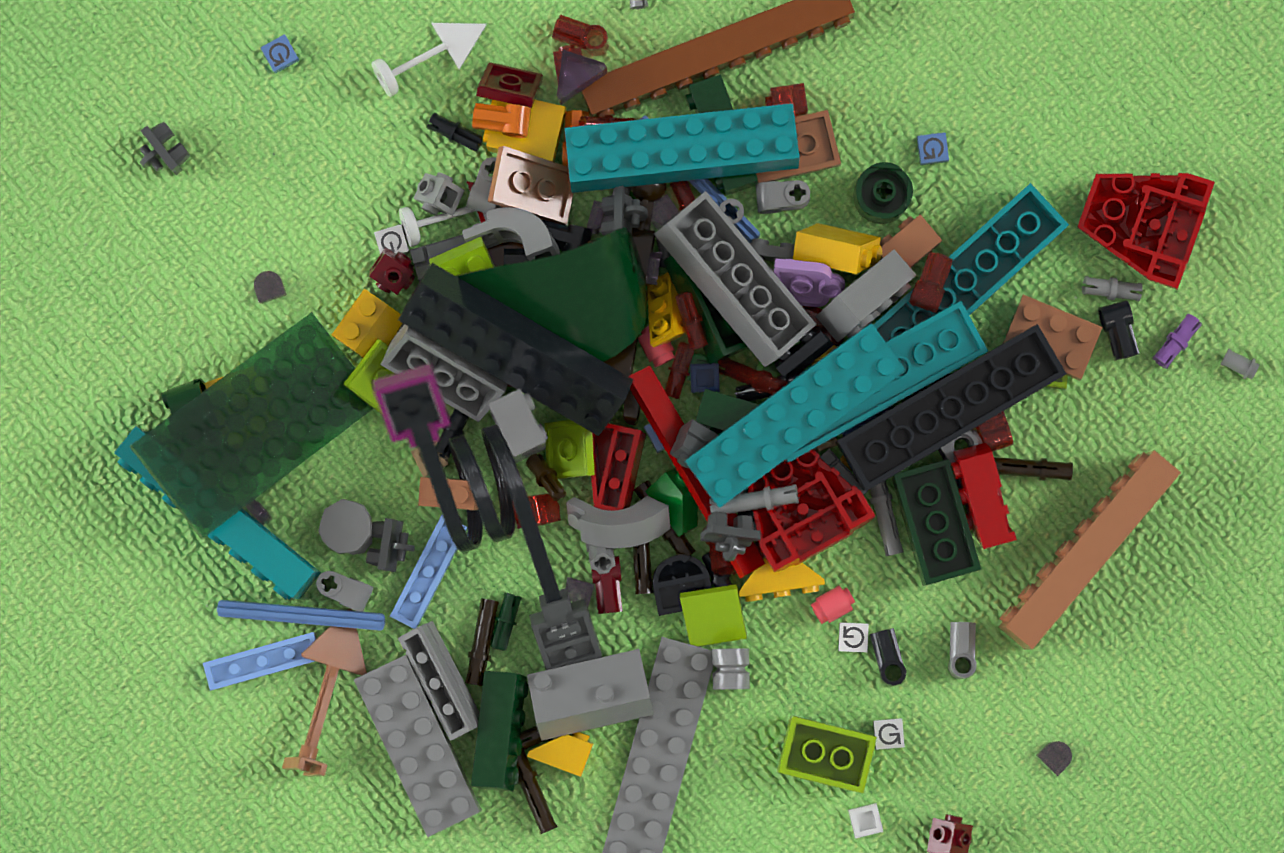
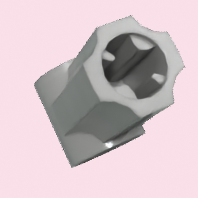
(601, 558)
(962, 646)

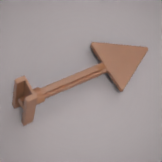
(338, 650)

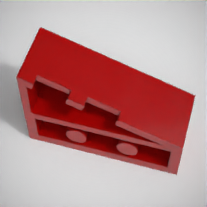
(982, 495)

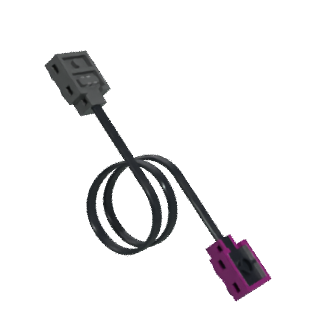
(416, 409)

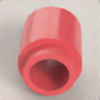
(658, 355)
(833, 604)

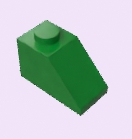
(674, 493)

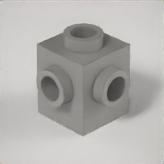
(438, 194)

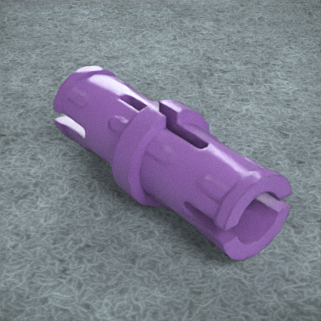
(1177, 341)

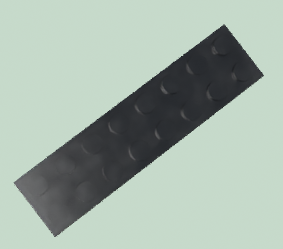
(515, 349)
(950, 407)

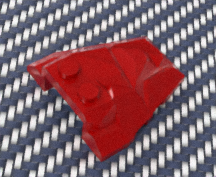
(1148, 220)
(824, 516)

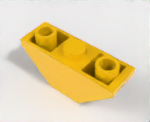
(663, 312)
(780, 583)

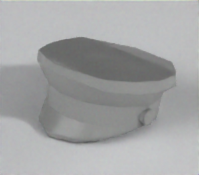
(346, 527)

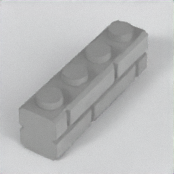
(441, 680)

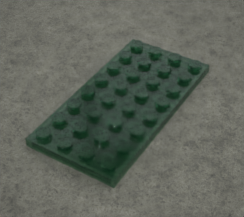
(252, 426)

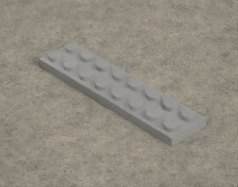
(660, 749)

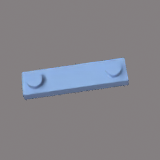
(425, 577)
(258, 662)

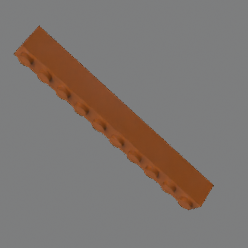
(714, 52)

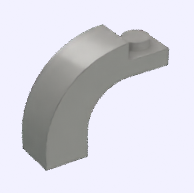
(517, 226)
(619, 528)

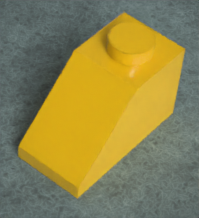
(565, 752)

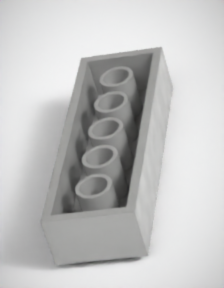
(735, 279)
(417, 746)

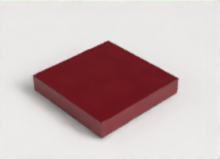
(509, 85)

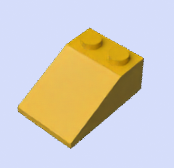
(367, 322)

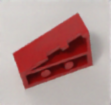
(616, 466)

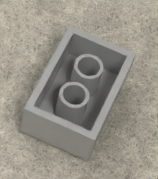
(867, 297)

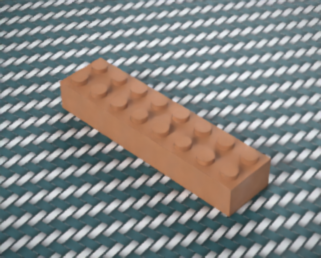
(1089, 550)

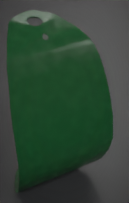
(578, 294)

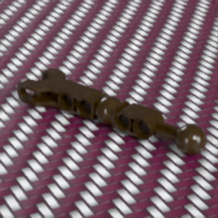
(644, 241)

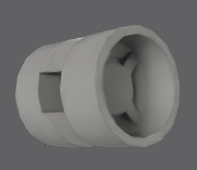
(731, 668)

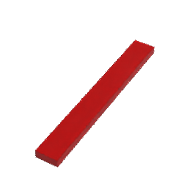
(666, 425)

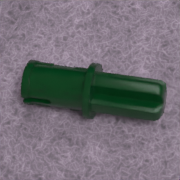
(505, 621)

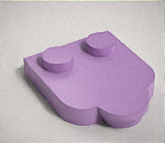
(809, 281)

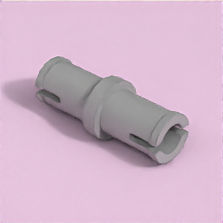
(1112, 288)

